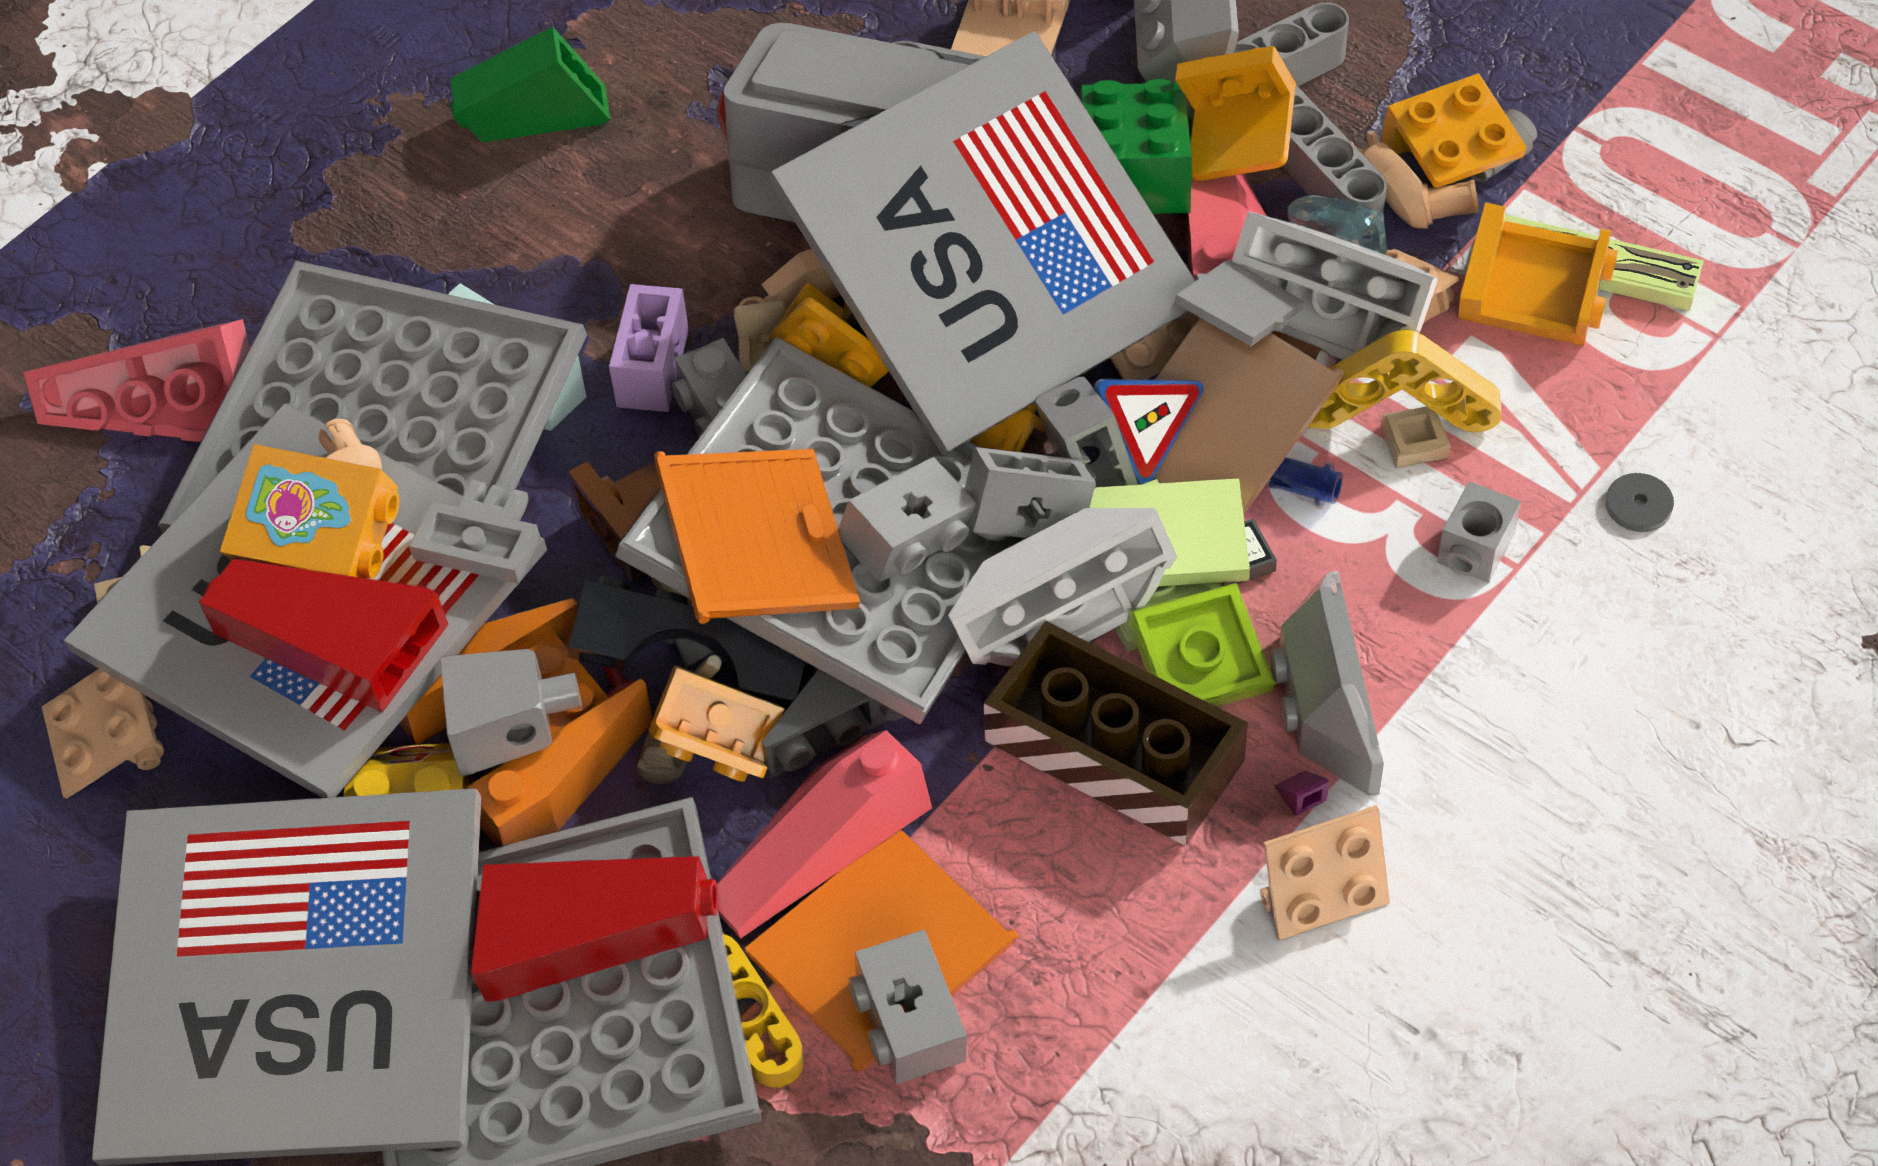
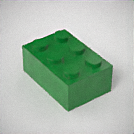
(1148, 136)

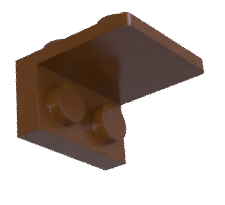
(613, 507)

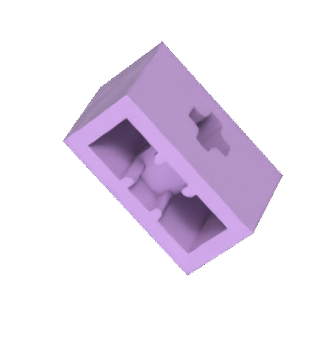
(645, 347)

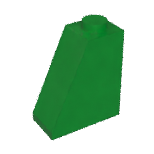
(529, 91)

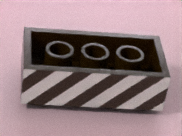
(1115, 732)

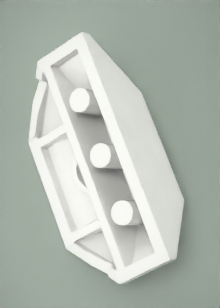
(1346, 289)
(1072, 574)

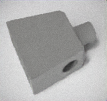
(1079, 418)
(501, 706)

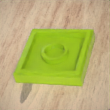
(1204, 646)

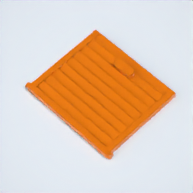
(755, 533)
(865, 904)

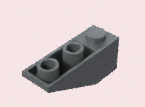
(819, 719)

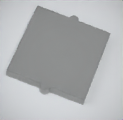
(1239, 302)

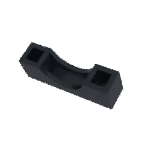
(620, 623)

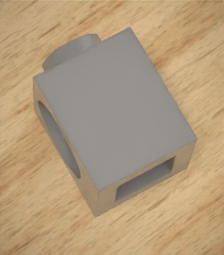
(1478, 532)

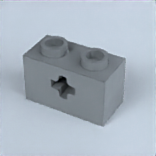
(1024, 492)
(906, 520)
(931, 1030)

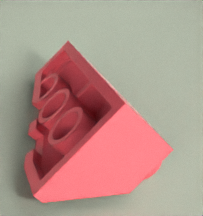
(1217, 220)
(144, 388)
(823, 827)

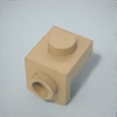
(754, 327)

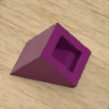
(1303, 791)

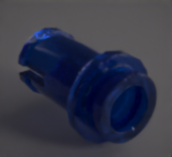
(1308, 480)

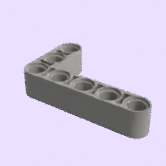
(1318, 151)

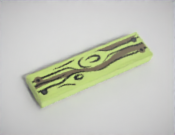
(1643, 271)

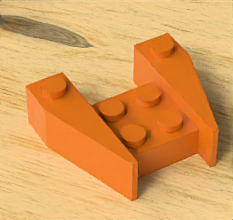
(548, 786)

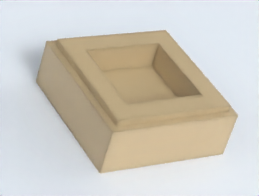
(1415, 436)

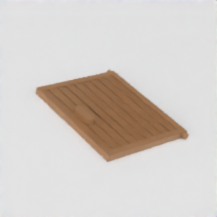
(1250, 407)

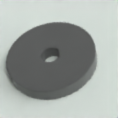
(1644, 487)

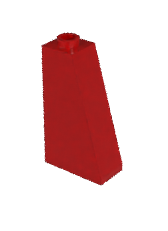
(327, 626)
(583, 917)

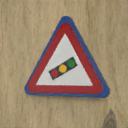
(1149, 417)

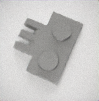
(478, 534)

